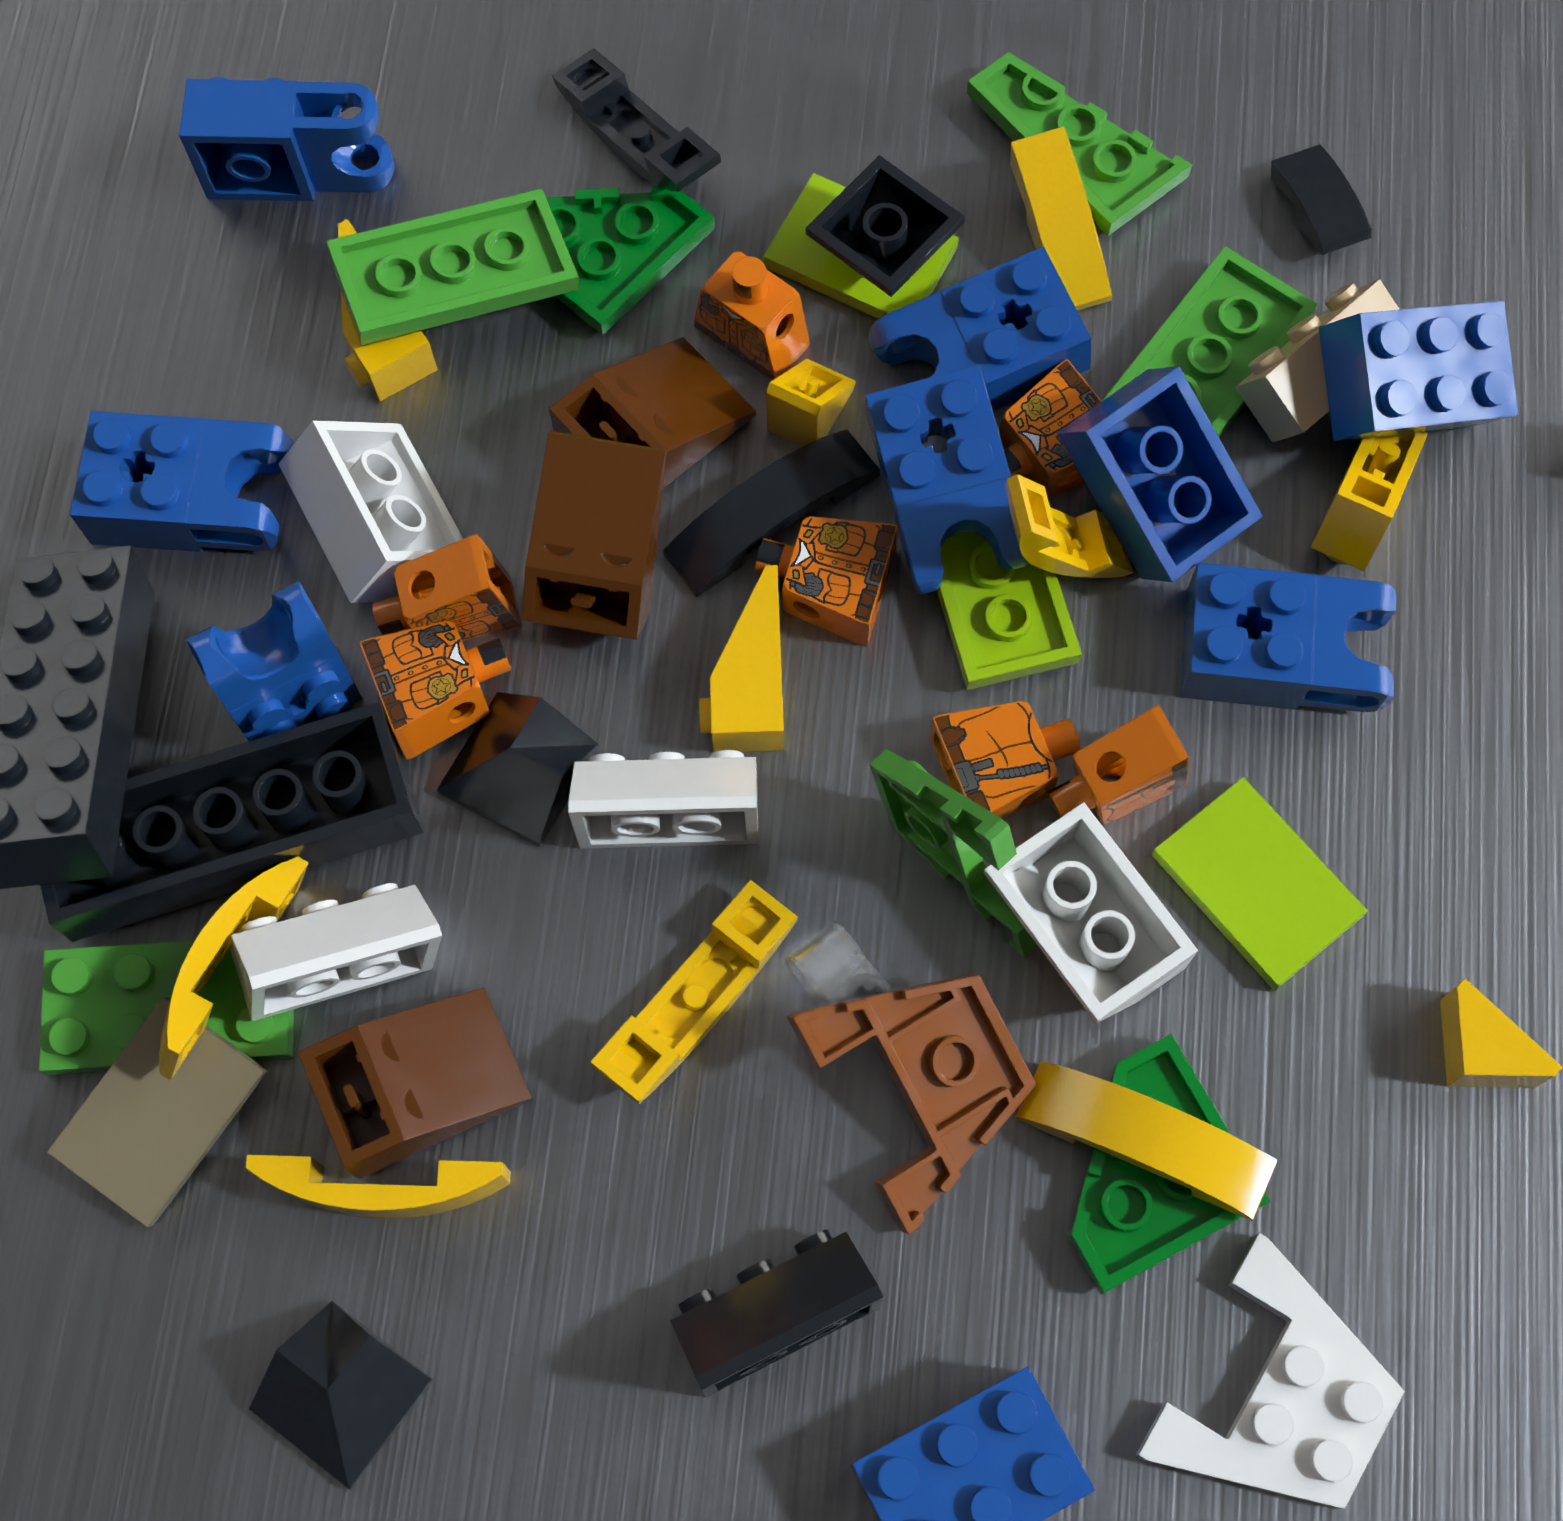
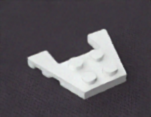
(1310, 1409)

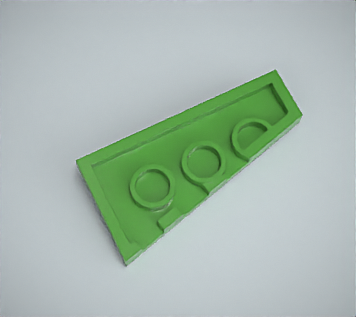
(1116, 167)

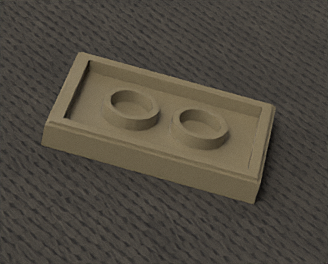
(148, 1133)

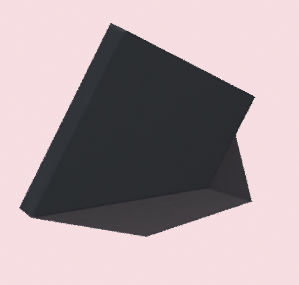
(885, 225)
(518, 765)
(338, 1393)

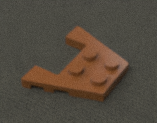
(948, 1064)

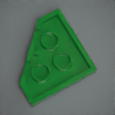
(624, 245)
(1128, 1214)

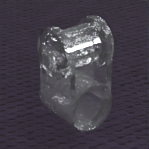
(835, 967)

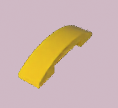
(1062, 542)
(696, 995)
(187, 1011)
(1149, 1136)
(457, 1186)

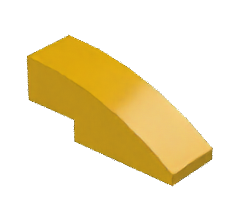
(1061, 214)

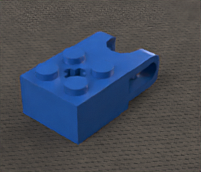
(281, 138)
(1005, 319)
(175, 482)
(949, 489)
(1296, 642)
(277, 668)

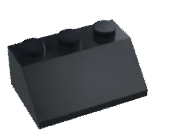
(775, 1310)

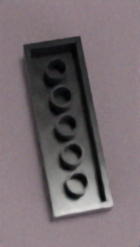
(68, 711)
(241, 811)

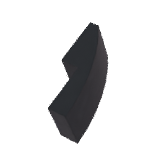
(1323, 199)

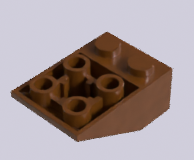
(657, 401)
(594, 535)
(413, 1080)

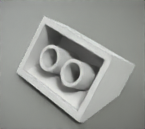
(367, 502)
(664, 800)
(1092, 914)
(334, 949)

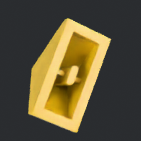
(806, 402)
(1487, 1046)

